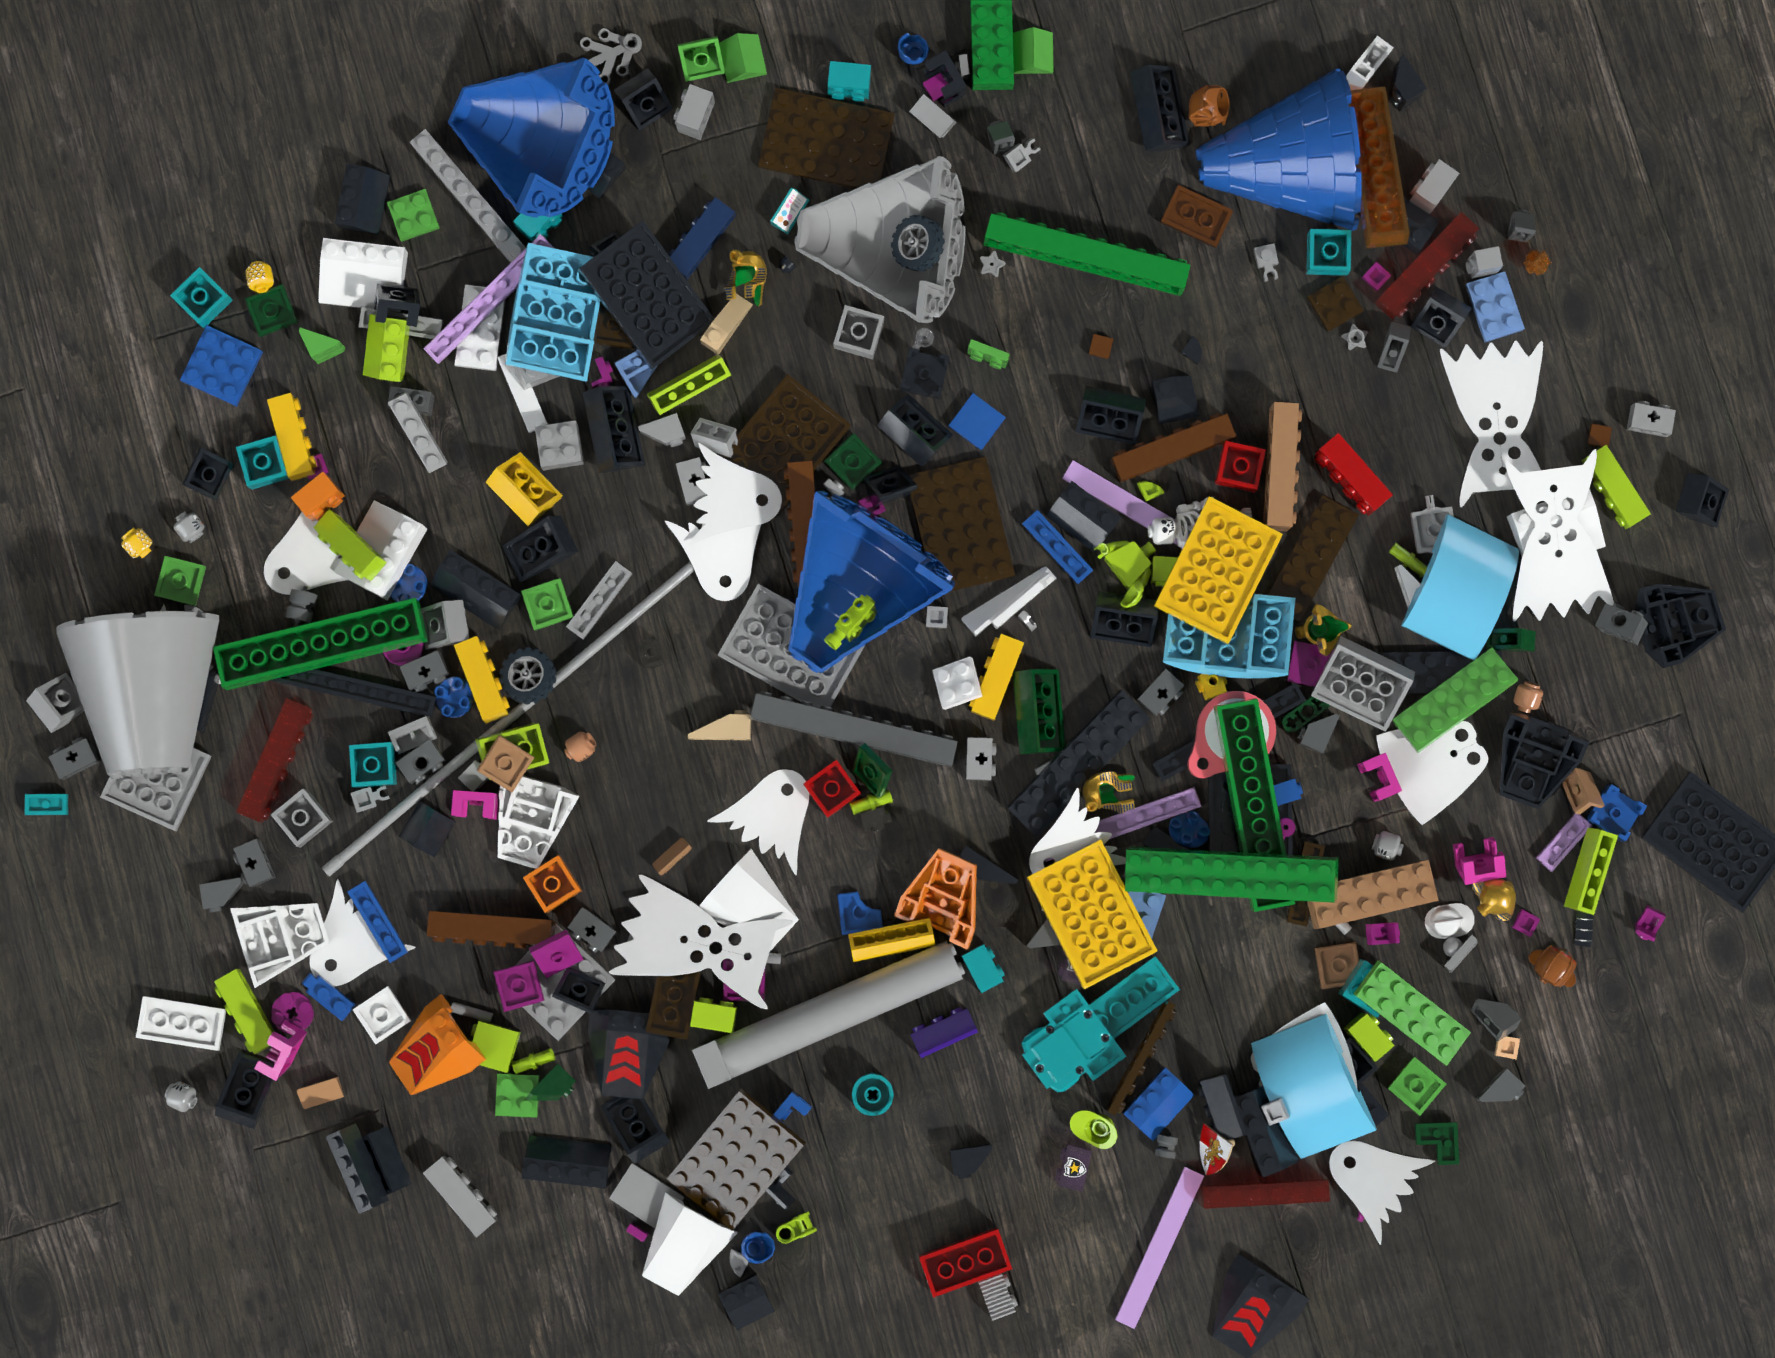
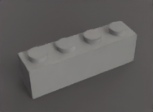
(460, 1195)

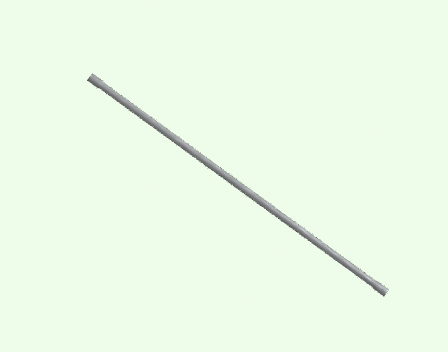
(339, 860)

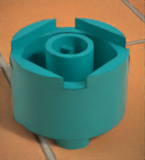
(872, 1106)

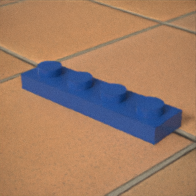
(1057, 547)
(377, 921)

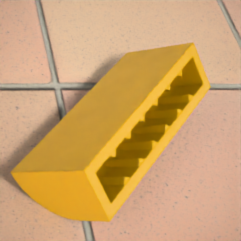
(891, 940)

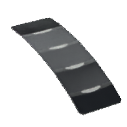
(1584, 928)

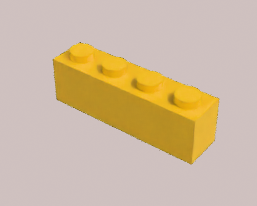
(291, 436)
(997, 676)
(482, 680)

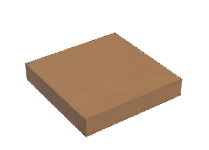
(505, 763)
(1336, 963)

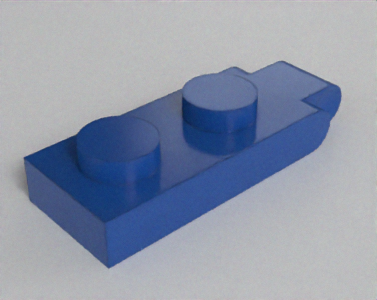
(328, 996)

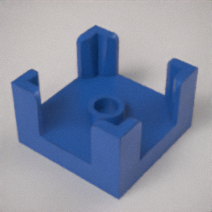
(1617, 814)
(795, 1101)

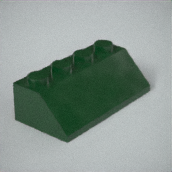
(1039, 711)

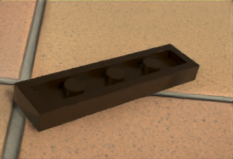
(1299, 912)

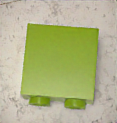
(496, 1044)

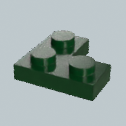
(1444, 1136)

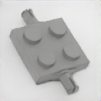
(1427, 525)

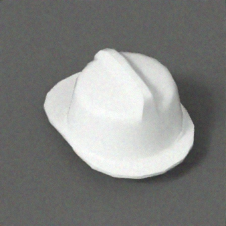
(1449, 920)

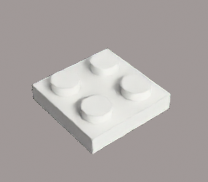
(957, 683)
(382, 1015)

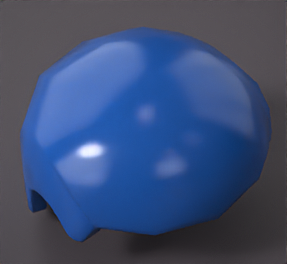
(913, 49)
(757, 1247)

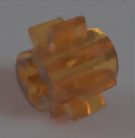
(1537, 262)

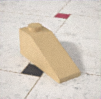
(725, 324)
(731, 727)

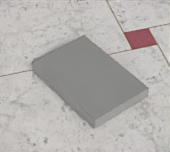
(642, 1194)

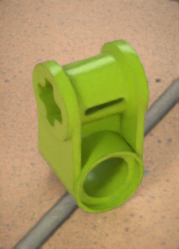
(797, 1228)

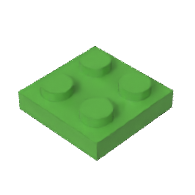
(413, 215)
(987, 353)
(180, 581)
(547, 604)
(1416, 1086)
(512, 1095)

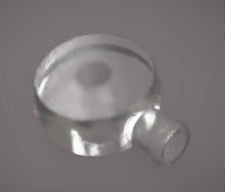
(920, 342)

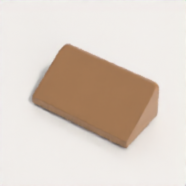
(672, 856)
(320, 1093)

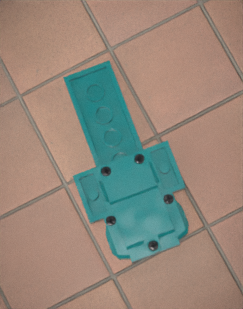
(1084, 1034)

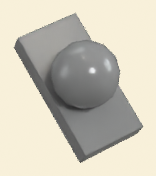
(1457, 950)

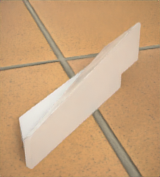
(1008, 603)

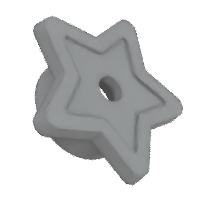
(994, 270)
(1349, 337)

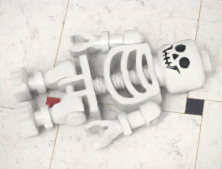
(1167, 530)

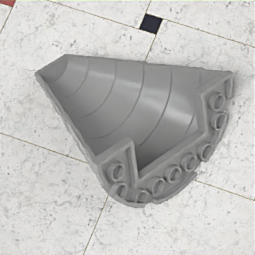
(856, 230)

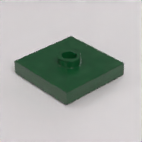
(271, 310)
(852, 461)
(871, 770)

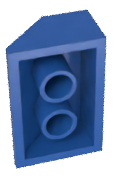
(1158, 1103)

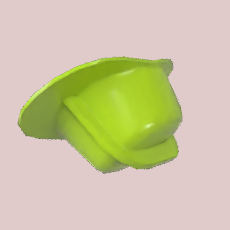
(1094, 1128)

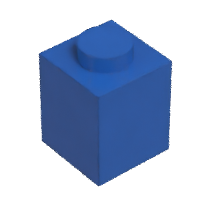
(1287, 792)

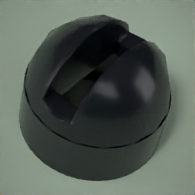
(786, 265)

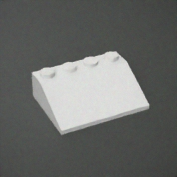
(355, 268)
(1522, 524)
(394, 539)

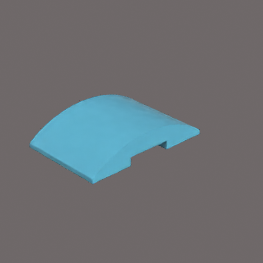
(553, 315)
(1462, 588)
(1255, 651)
(1314, 1082)

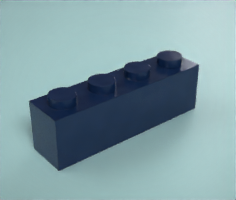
(702, 236)

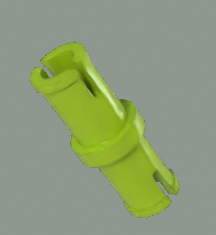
(1408, 559)
(870, 802)
(533, 1061)

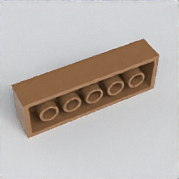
(1281, 464)
(1376, 894)

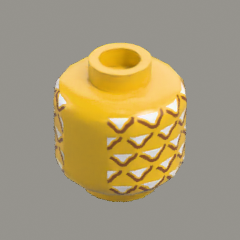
(259, 276)
(136, 543)

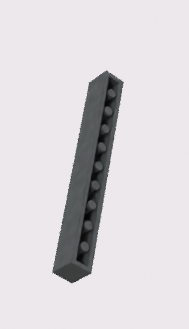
(853, 730)

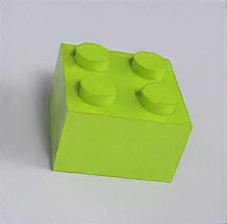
(714, 1016)
(1369, 1036)

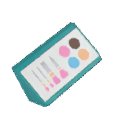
(789, 211)

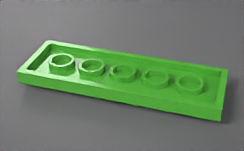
(1455, 700)
(1412, 1013)

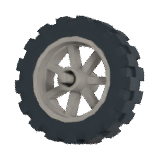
(906, 237)
(511, 667)

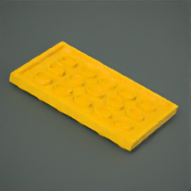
(1218, 570)
(1092, 914)

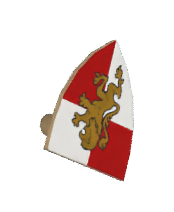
(1214, 1150)

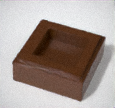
(1100, 346)
(1599, 435)

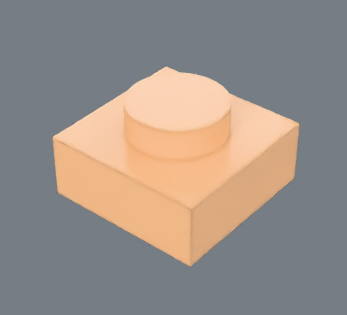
(1507, 1047)

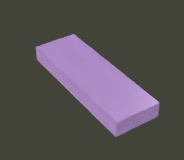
(1563, 842)

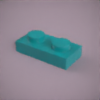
(46, 804)

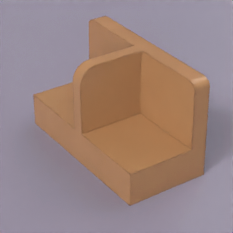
(1582, 791)

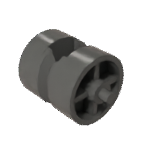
(301, 606)

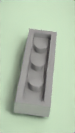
(426, 326)
(417, 432)
(599, 600)

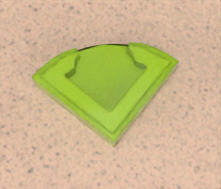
(1149, 490)

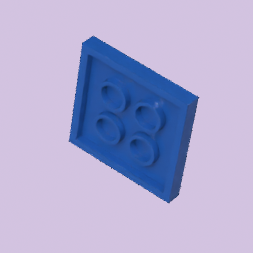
(221, 366)

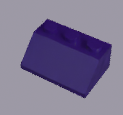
(943, 1032)

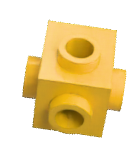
(1211, 691)

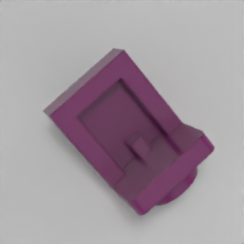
(605, 370)
(1649, 923)
(1382, 933)

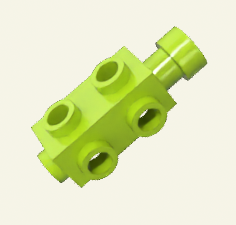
(857, 619)

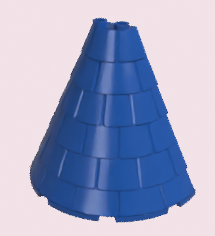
(539, 134)
(1294, 155)
(853, 557)

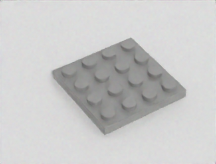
(162, 796)
(552, 1013)

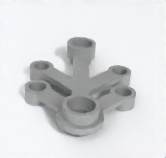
(609, 54)

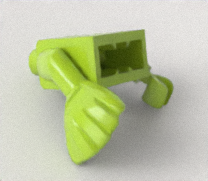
(1130, 566)

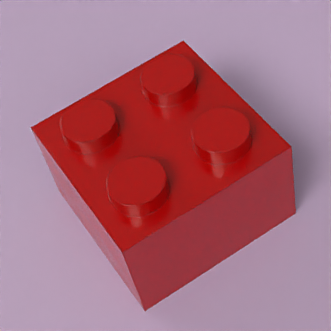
(1240, 466)
(832, 788)

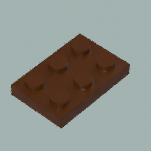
(1196, 216)

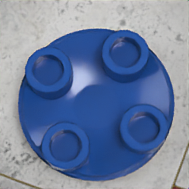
(410, 585)
(454, 697)
(1189, 829)

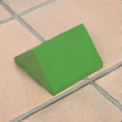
(1033, 51)
(742, 57)
(701, 58)
(320, 346)

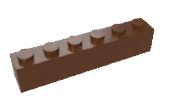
(1173, 448)
(801, 494)
(488, 929)

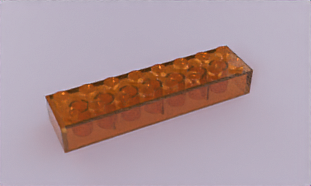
(1382, 193)

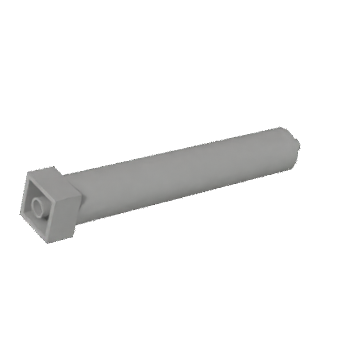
(828, 1014)

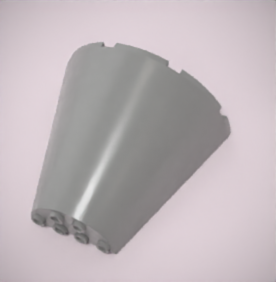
(141, 685)

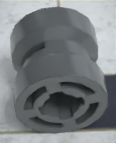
(1166, 1141)

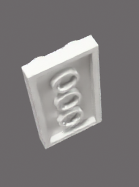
(482, 345)
(181, 1023)

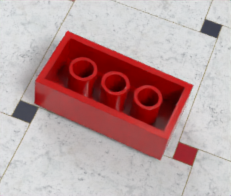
(1352, 474)
(965, 1262)

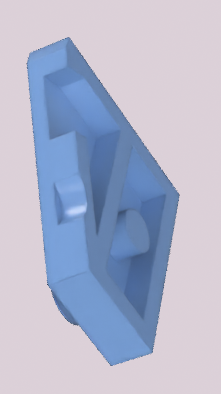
(634, 372)

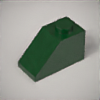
(1512, 640)
(553, 1086)

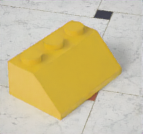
(523, 488)

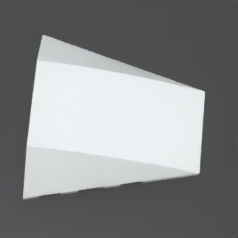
(531, 820)
(747, 896)
(278, 937)
(682, 1245)

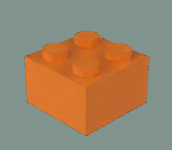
(318, 497)
(552, 884)

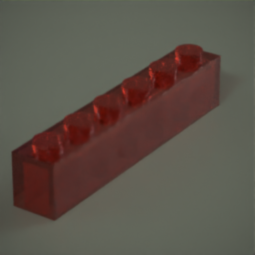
(1427, 265)
(274, 761)
(1265, 1193)

